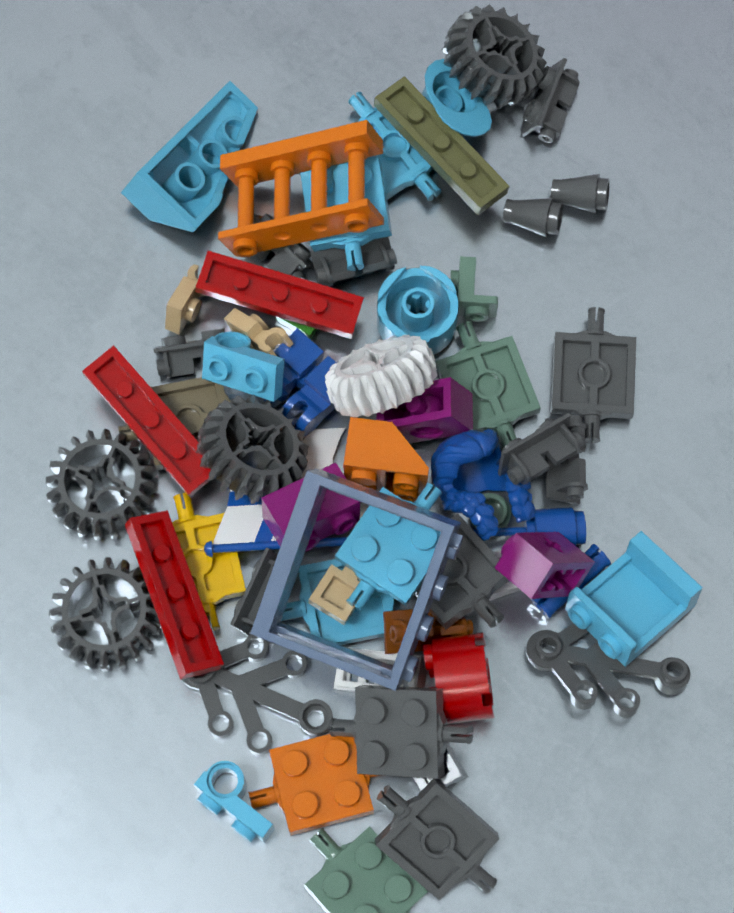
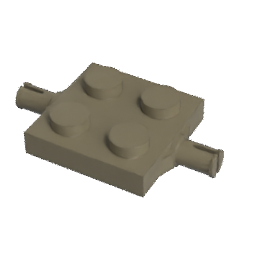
(189, 402)

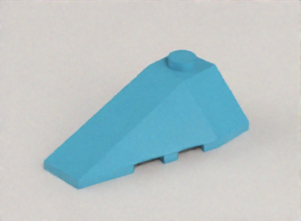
(185, 177)

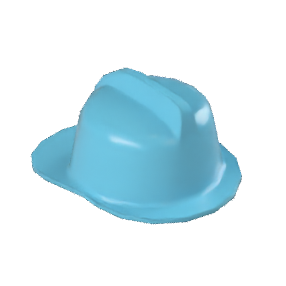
(455, 105)

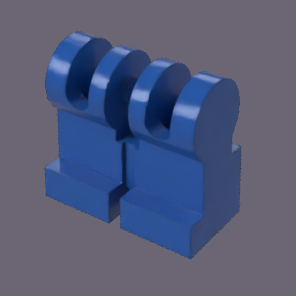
(306, 370)

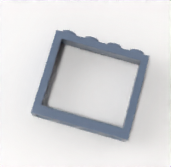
(288, 561)

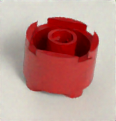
(464, 675)

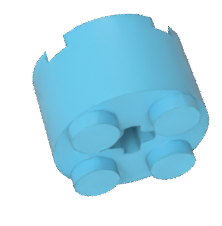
(414, 291)

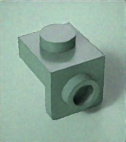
(471, 306)

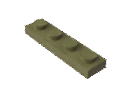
(441, 146)

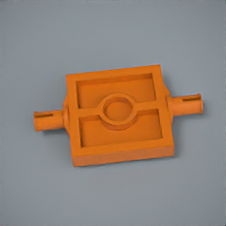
(317, 784)

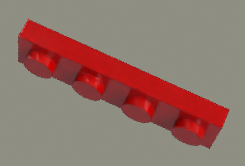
(279, 294)
(148, 419)
(174, 594)

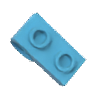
(234, 364)
(247, 820)

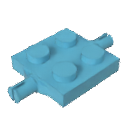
(400, 161)
(338, 194)
(389, 551)
(361, 624)

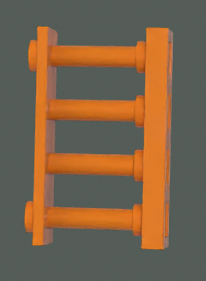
(289, 157)

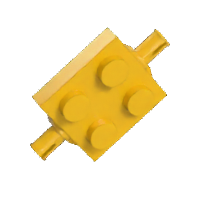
(215, 576)

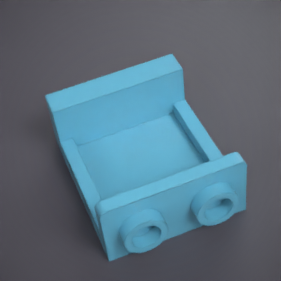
(633, 600)

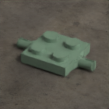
(495, 378)
(361, 878)

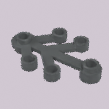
(601, 669)
(248, 689)

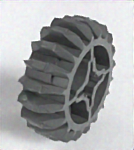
(494, 56)
(260, 449)
(111, 452)
(87, 618)

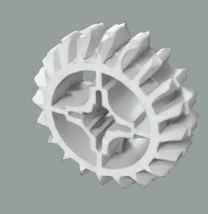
(381, 376)

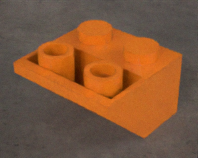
(382, 457)

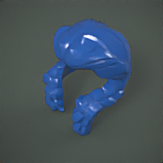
(470, 465)

